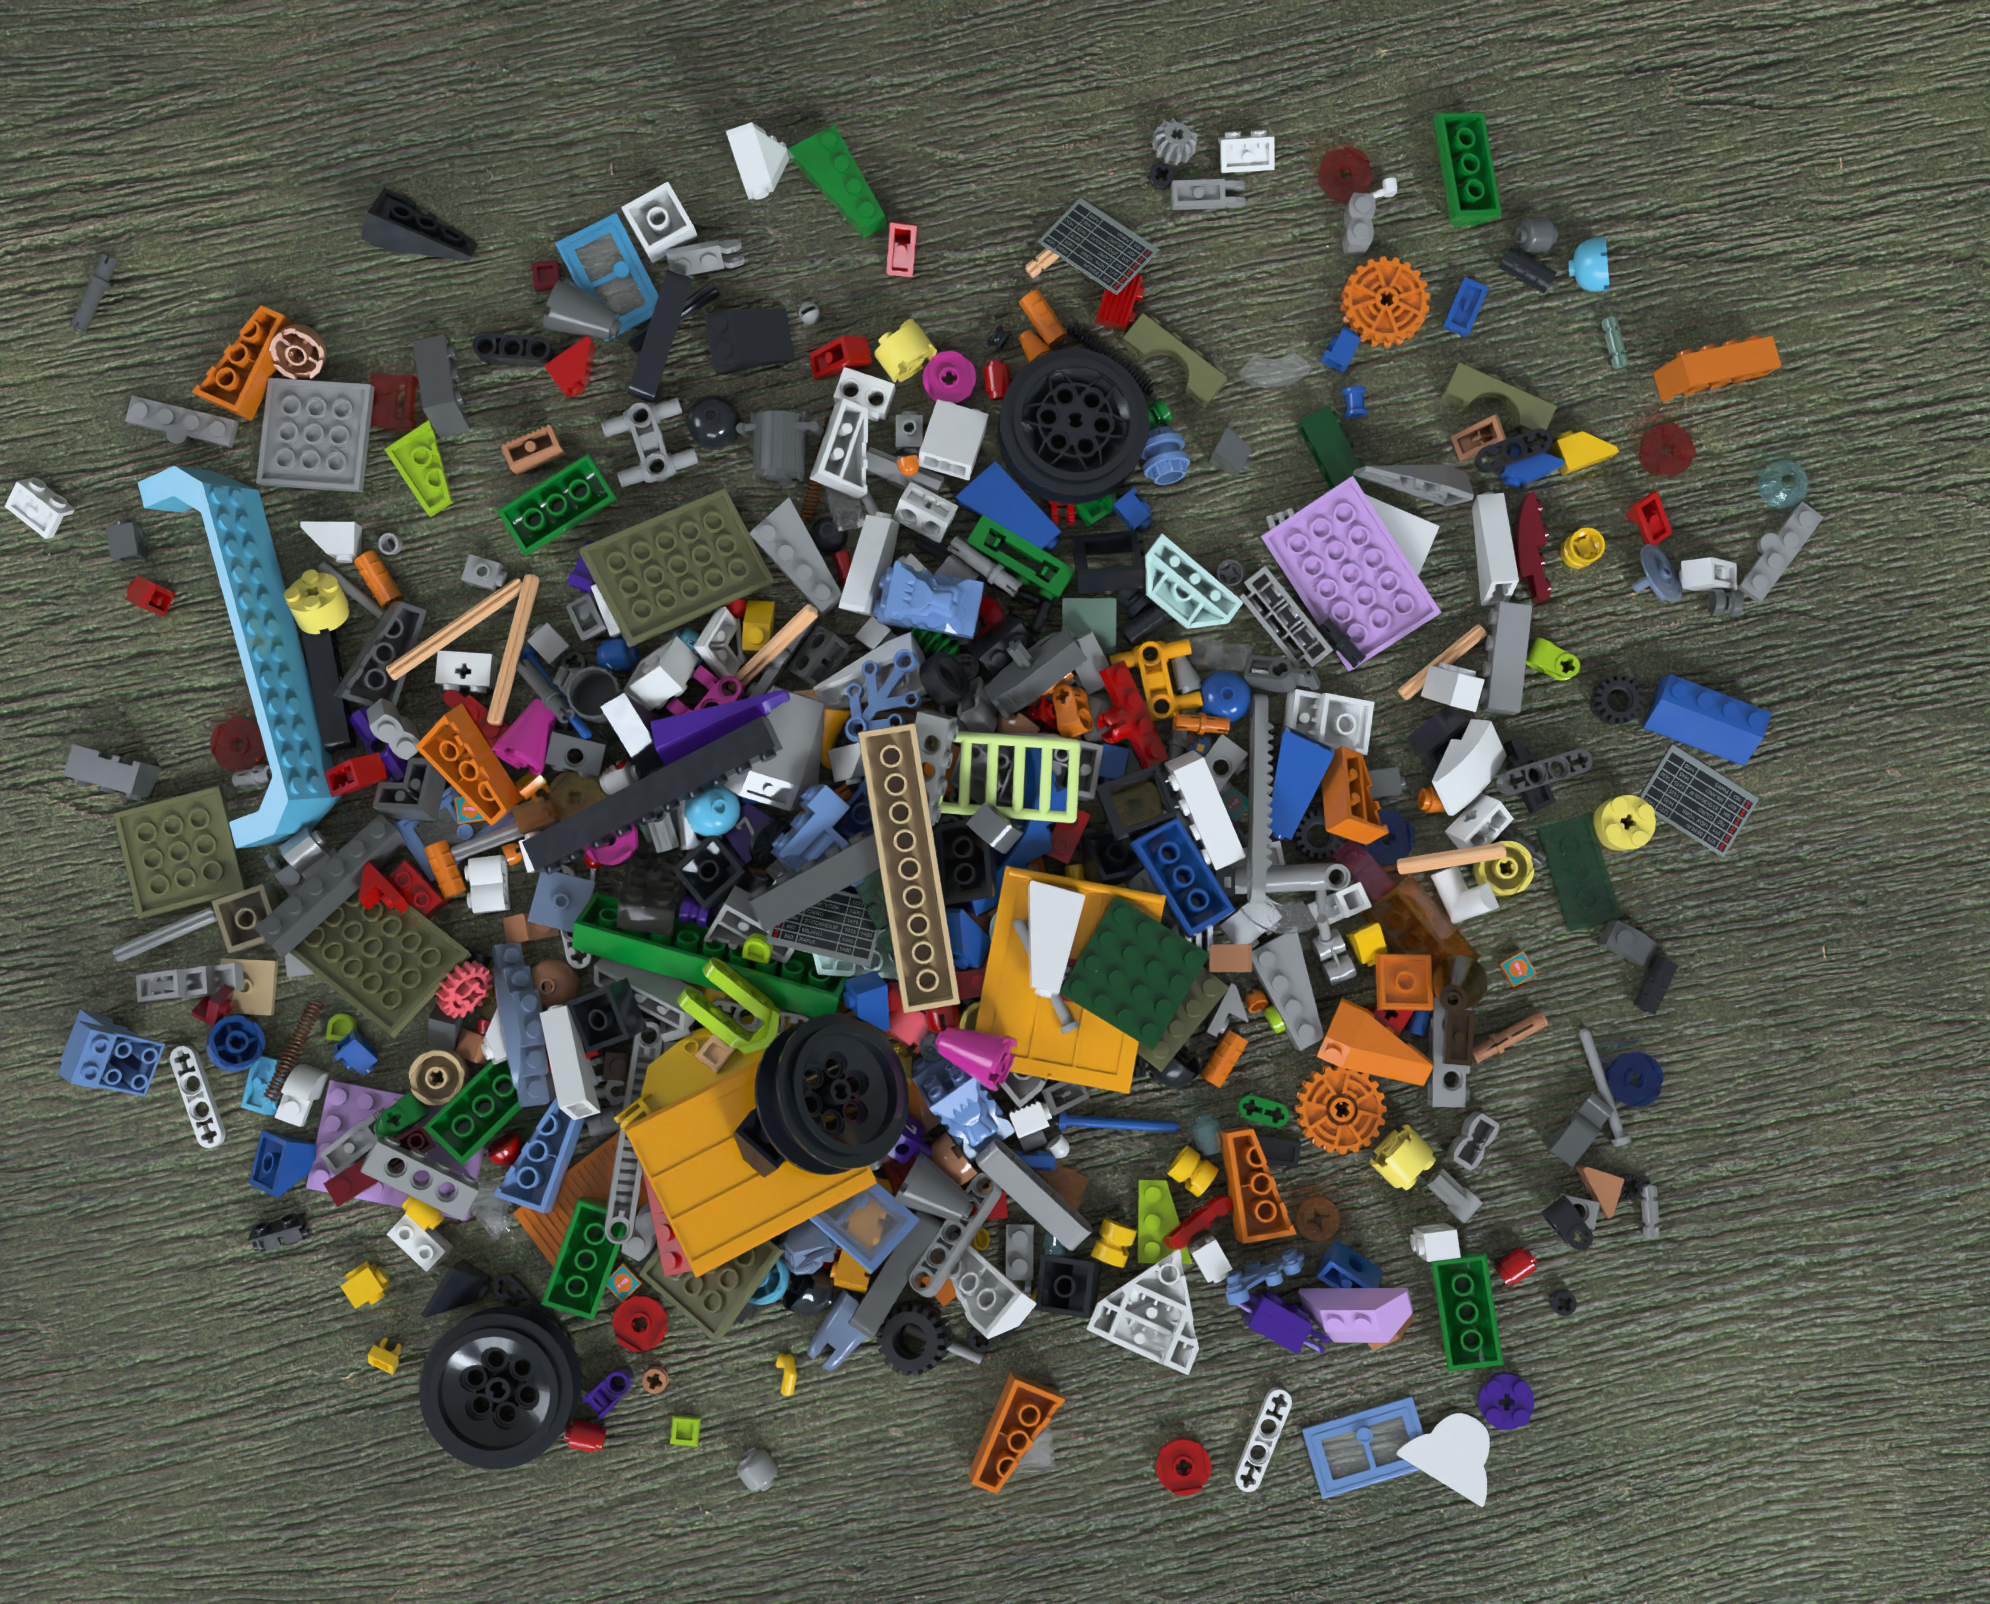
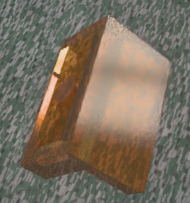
(1066, 1183)

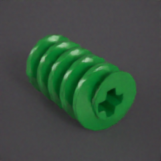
(934, 642)

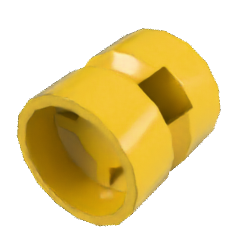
(1582, 548)
(1192, 1171)
(1113, 1243)

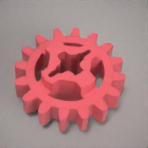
(465, 988)

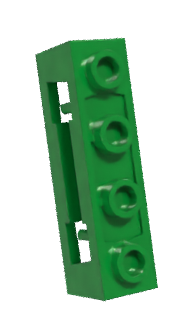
(1057, 581)

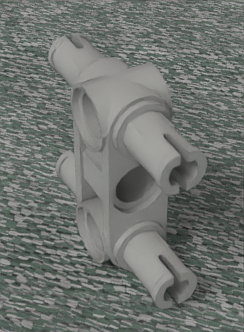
(649, 442)

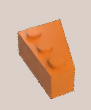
(1348, 799)

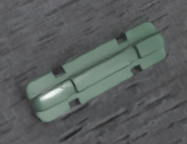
(1614, 342)

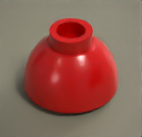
(505, 1149)

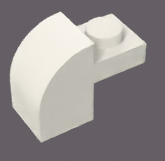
(299, 1091)

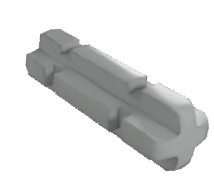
(1650, 1212)

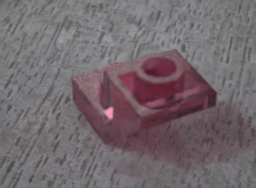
(1364, 869)

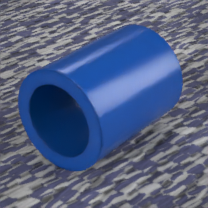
(1418, 1022)

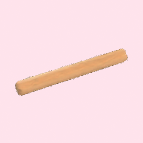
(775, 646)

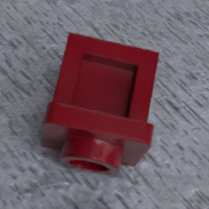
(216, 1007)

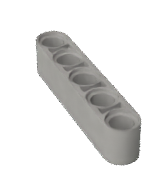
(1033, 1194)
(954, 1249)

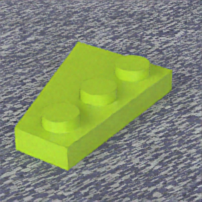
(422, 467)
(1155, 1220)

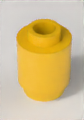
(422, 1213)

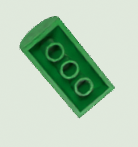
(1466, 168)
(557, 505)
(475, 1112)
(583, 1260)
(1467, 1311)

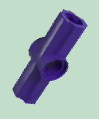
(394, 765)

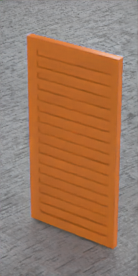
(587, 1178)

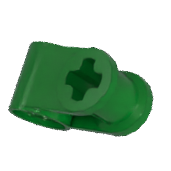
(402, 1115)

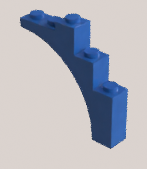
(1036, 834)

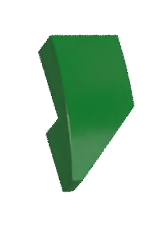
(1097, 510)

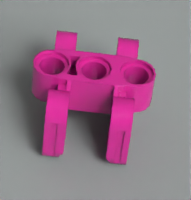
(716, 693)

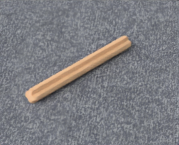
(454, 629)
(513, 650)

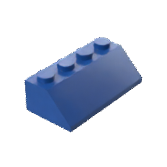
(1706, 719)

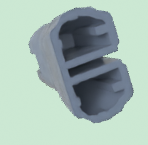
(837, 1331)

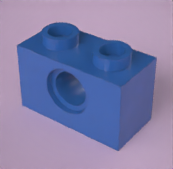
(1347, 1269)

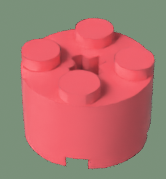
(908, 1028)

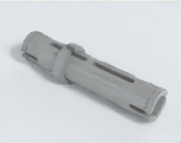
(985, 566)
(259, 775)

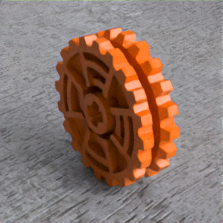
(1380, 282)
(1346, 1129)

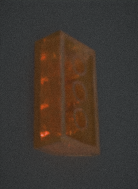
(1416, 924)

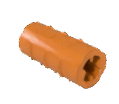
(1043, 318)
(378, 578)
(445, 869)
(1223, 1058)

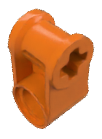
(1074, 714)

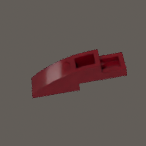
(1527, 538)
(353, 1182)

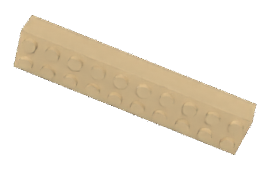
(908, 867)

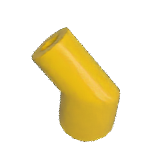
(790, 1373)

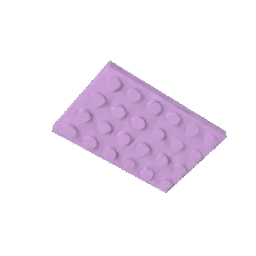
(1351, 570)
(347, 1106)

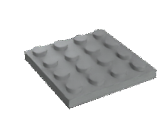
(315, 435)

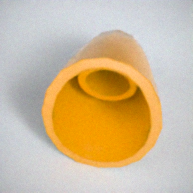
(832, 725)

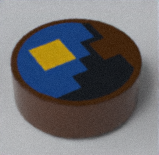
(1198, 743)

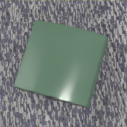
(1092, 614)

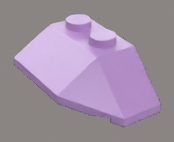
(1357, 1313)

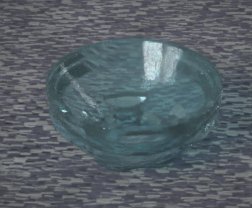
(1773, 490)

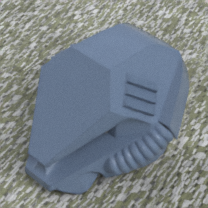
(806, 1239)

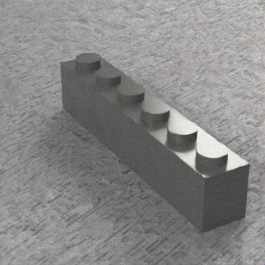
(815, 881)
(329, 886)

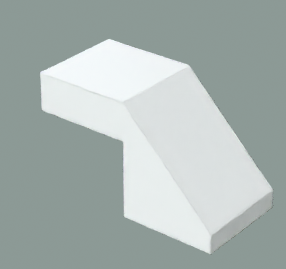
(1342, 903)

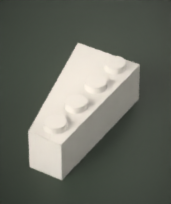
(1205, 809)

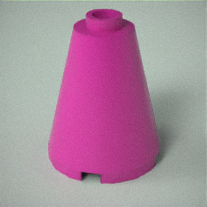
(527, 739)
(978, 1054)

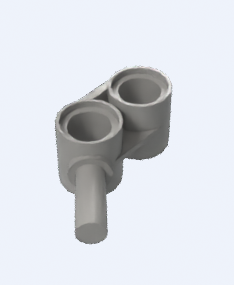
(1329, 950)

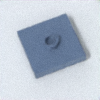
(559, 900)

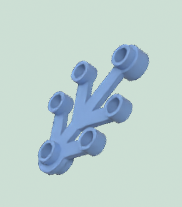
(878, 699)
(1237, 1292)

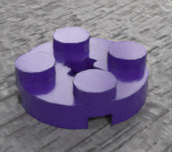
(1519, 1391)

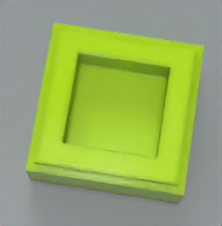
(685, 1430)

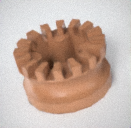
(663, 1377)

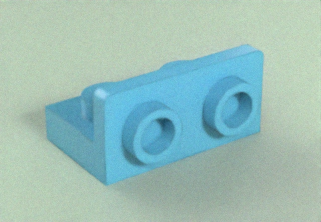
(257, 1082)

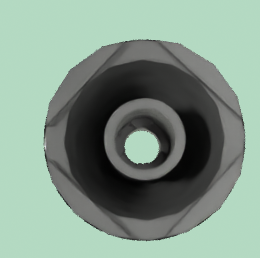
(579, 313)
(933, 1191)

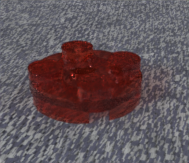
(1344, 159)
(1668, 435)
(225, 753)

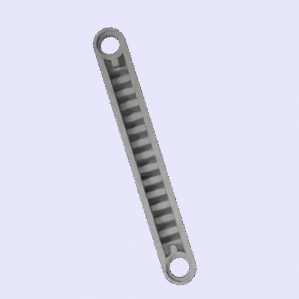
(1259, 799)
(627, 1168)

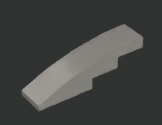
(188, 982)

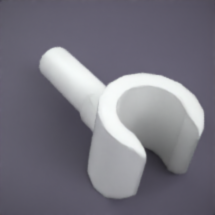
(1389, 188)

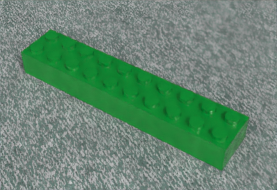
(684, 954)

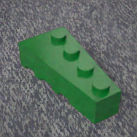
(835, 173)

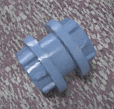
(1164, 457)

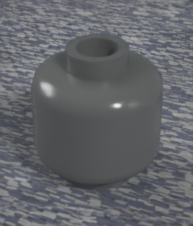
(1536, 234)

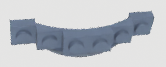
(521, 1024)

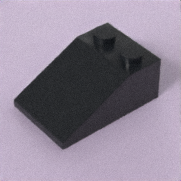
(748, 338)
(965, 863)

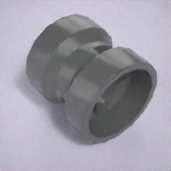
(1230, 570)
(1725, 602)

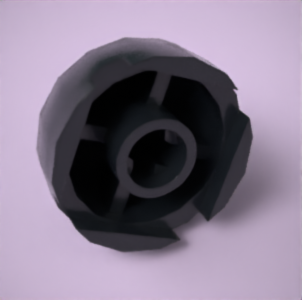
(713, 422)
(1178, 1071)
(809, 1292)

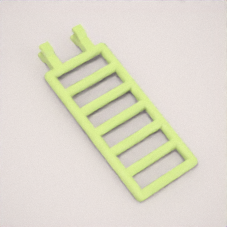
(1020, 743)

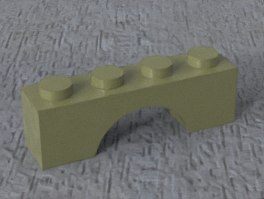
(1149, 339)
(1469, 384)

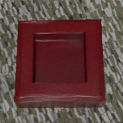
(546, 274)

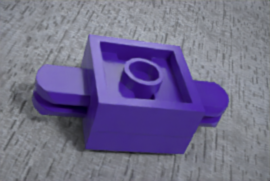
(1281, 1322)

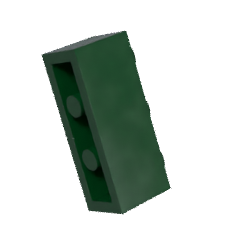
(1330, 446)

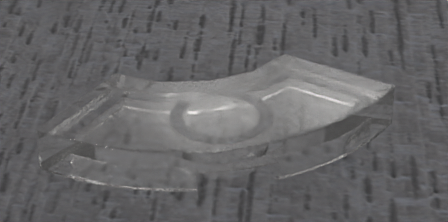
(1276, 372)
(1280, 918)

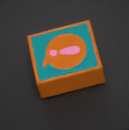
(465, 812)
(1517, 968)
(623, 1282)

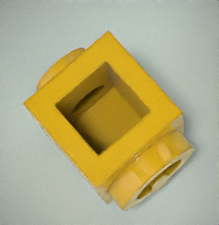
(365, 1284)

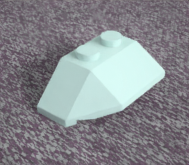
(1186, 588)

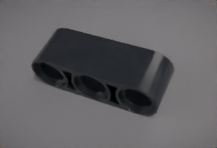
(502, 344)

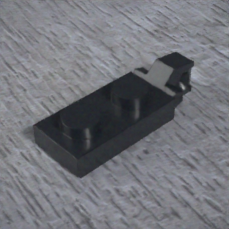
(1519, 756)

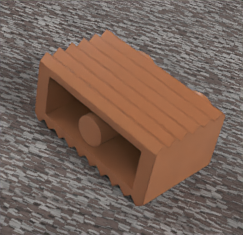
(533, 450)

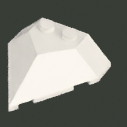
(1151, 1316)

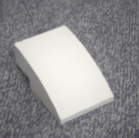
(1330, 718)
(1468, 766)

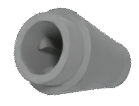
(1185, 676)

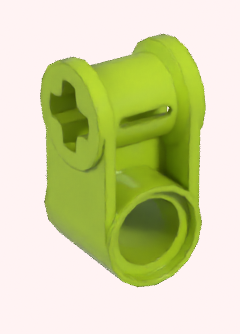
(1547, 658)

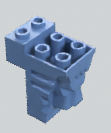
(928, 601)
(813, 830)
(109, 1055)
(961, 1105)

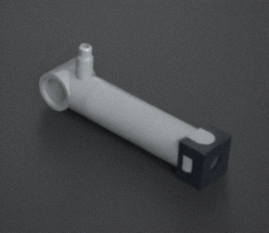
(1287, 879)

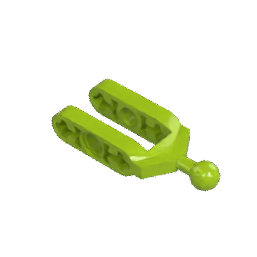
(720, 1022)

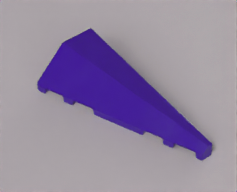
(690, 731)

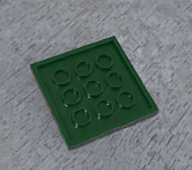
(1133, 972)

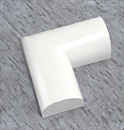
(714, 642)
(1458, 899)

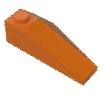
(1366, 1046)

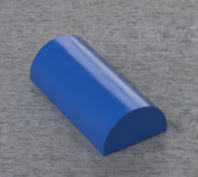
(1183, 877)

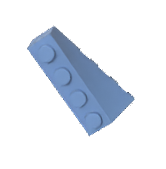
(544, 1160)

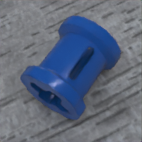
(1355, 402)

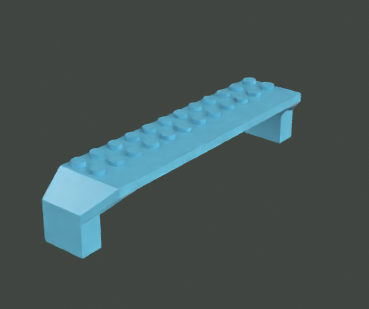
(266, 646)

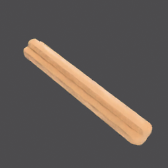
(1448, 656)
(1451, 858)

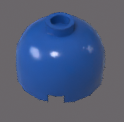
(1225, 696)
(235, 1043)

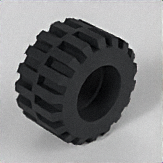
(895, 1348)

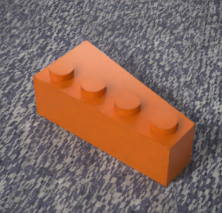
(1717, 366)
(1257, 1204)

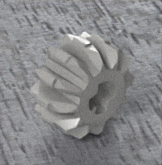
(1174, 141)

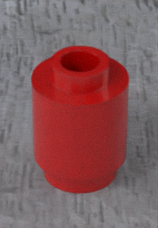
(996, 379)
(1516, 1266)
(585, 1436)

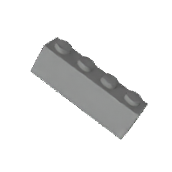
(1506, 658)
(652, 990)

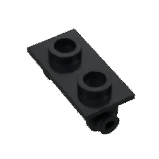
(266, 1234)

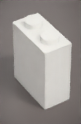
(953, 439)

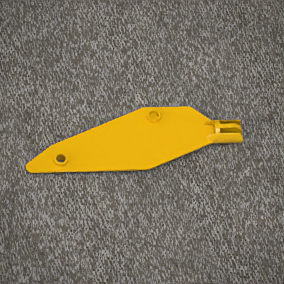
(681, 1073)

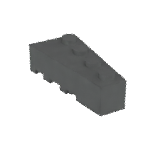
(390, 640)

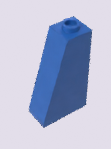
(1005, 503)
(1297, 776)

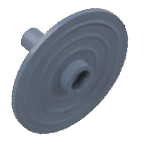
(1659, 575)

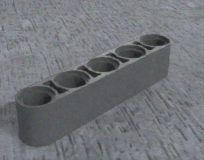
(894, 1275)

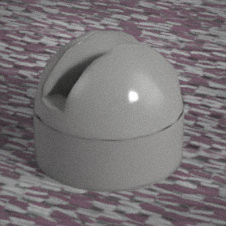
(810, 317)
(387, 546)

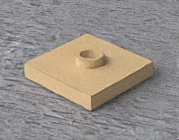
(259, 987)

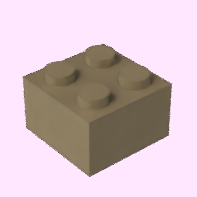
(242, 912)

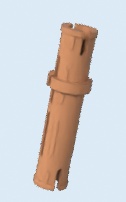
(1535, 1023)

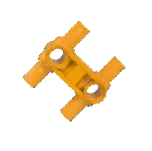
(1156, 676)

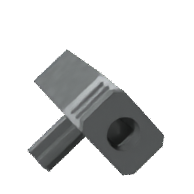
(1034, 670)

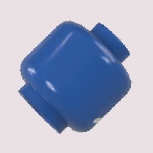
(616, 655)

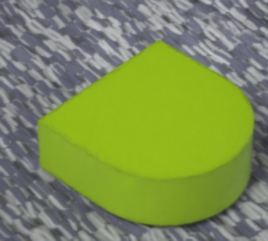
(757, 949)
(1274, 1019)
(340, 1026)

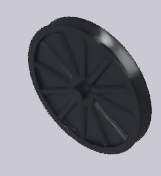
(762, 839)

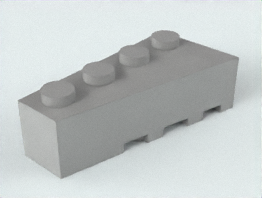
(794, 552)
(1286, 982)

